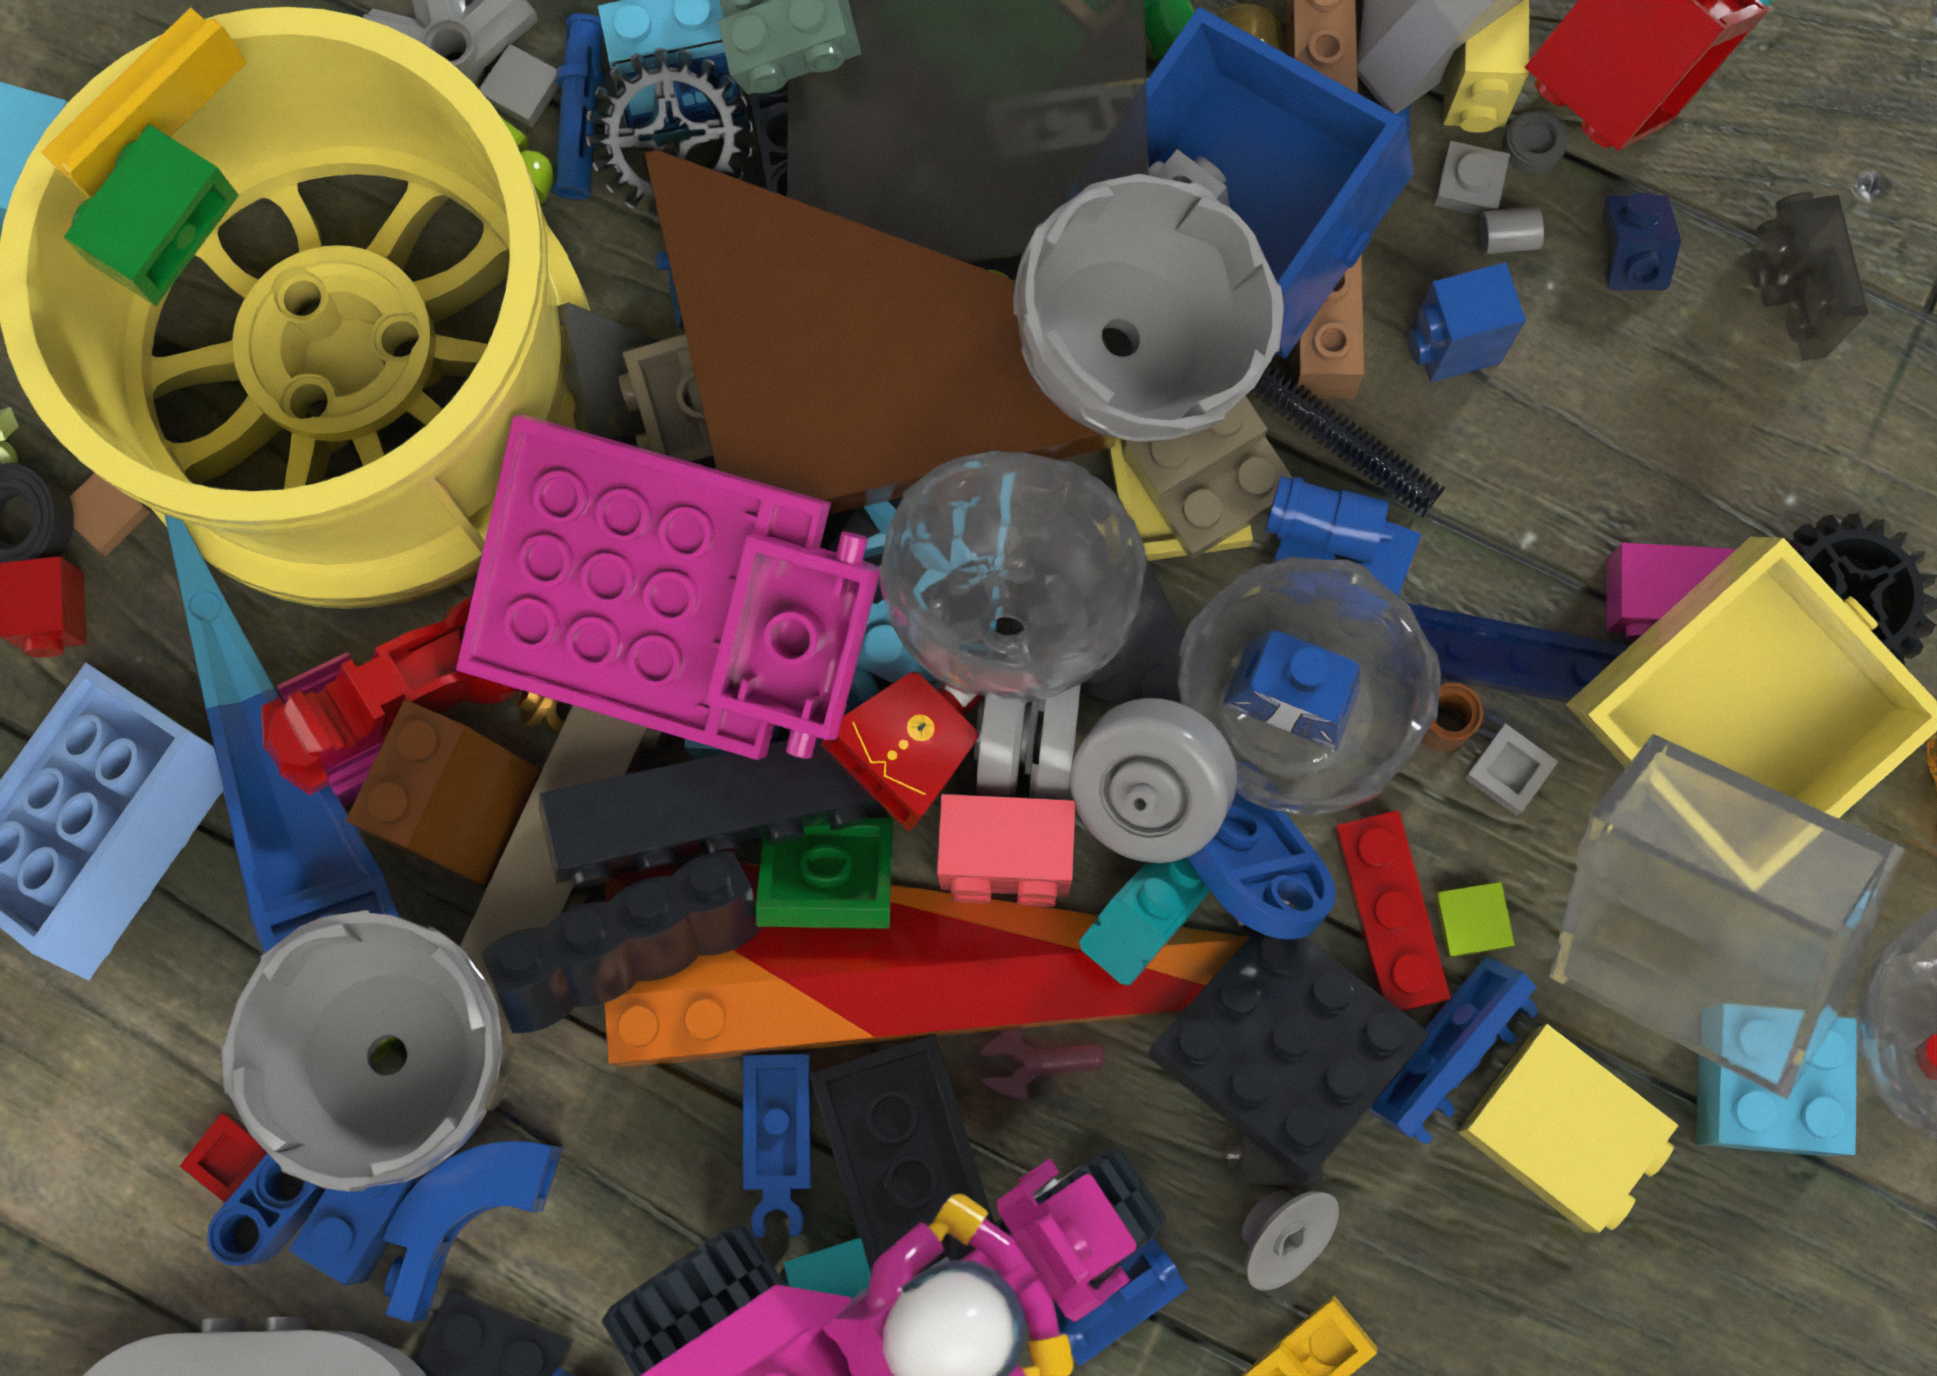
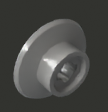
(1287, 1235)

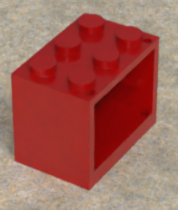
(1637, 61)

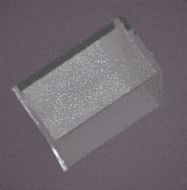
(1721, 912)

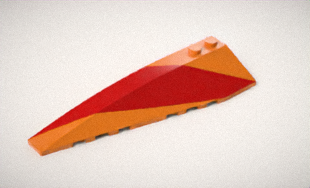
(931, 973)

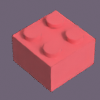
(1006, 848)

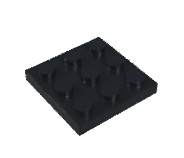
(1288, 1049)

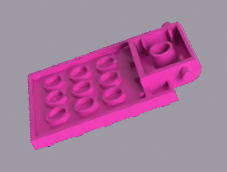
(666, 594)

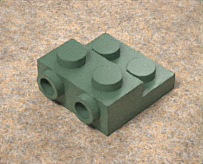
(785, 39)

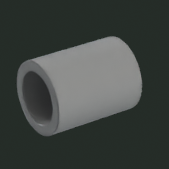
(1511, 230)

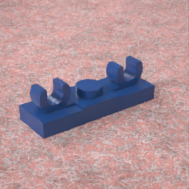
(1455, 1046)

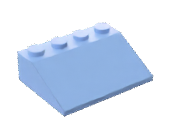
(96, 819)

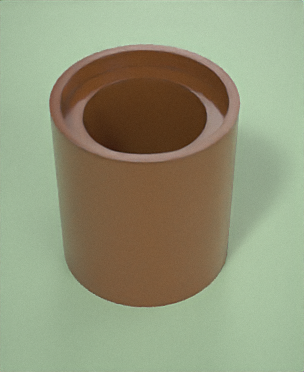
(1471, 711)

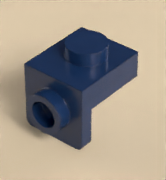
(1641, 241)

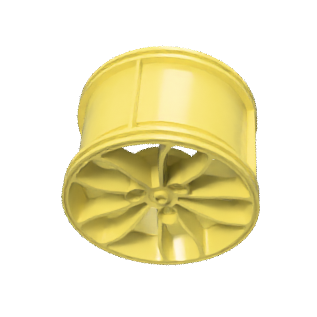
(311, 104)

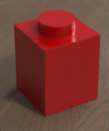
(42, 605)

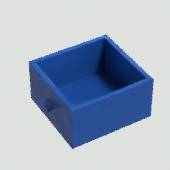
(1298, 152)

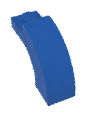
(447, 1200)

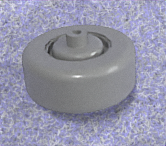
(1153, 780)

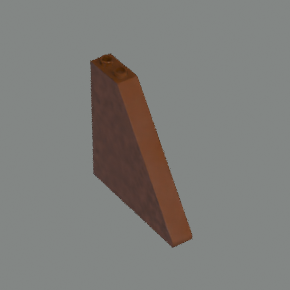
(841, 349)

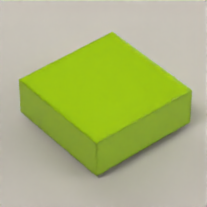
(1474, 920)

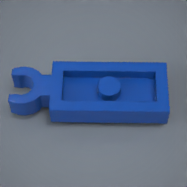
(777, 1134)

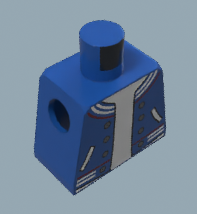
(1295, 687)

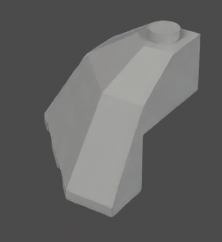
(1411, 41)

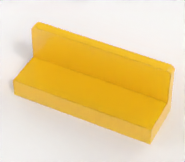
(157, 89)

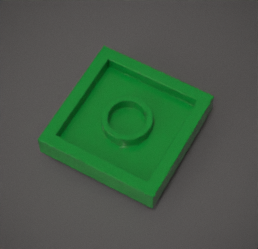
(828, 878)

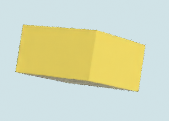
(1766, 681)

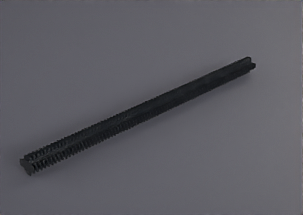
(1347, 439)

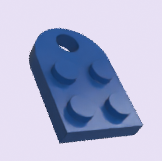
(1258, 863)

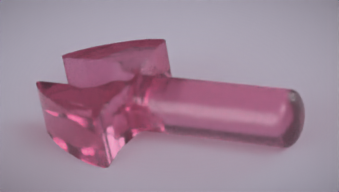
(1038, 1062)

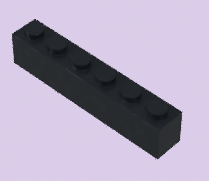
(695, 808)

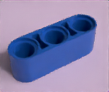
(269, 1208)

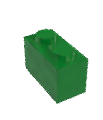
(151, 214)

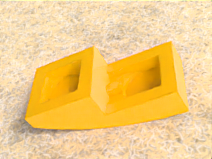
(1321, 1345)

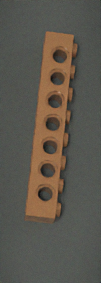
(1331, 349)

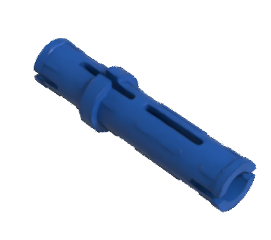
(578, 82)

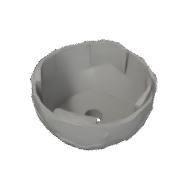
(1169, 275)
(308, 1039)

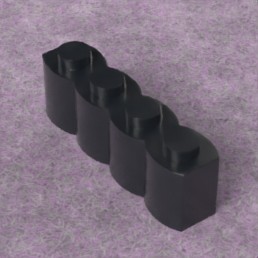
(609, 946)

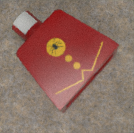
(906, 744)

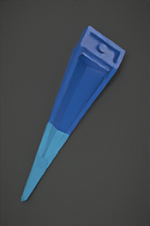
(290, 846)

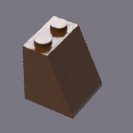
(444, 794)

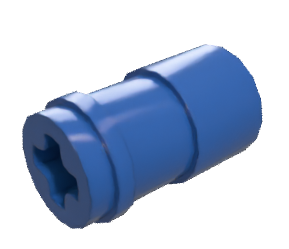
(1331, 519)

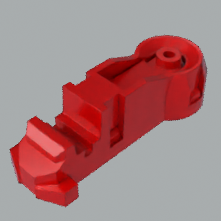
(363, 701)

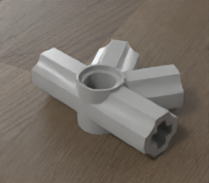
(475, 30)

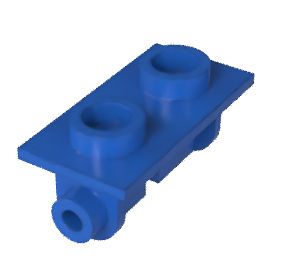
(1151, 1286)

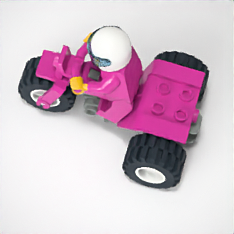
(734, 1316)

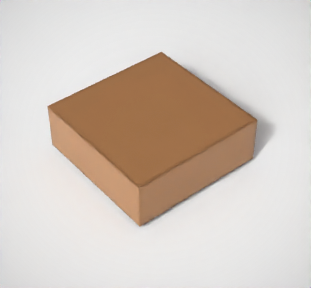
(105, 513)

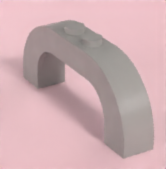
(281, 1350)

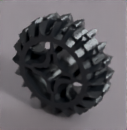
(662, 77)
(1890, 569)

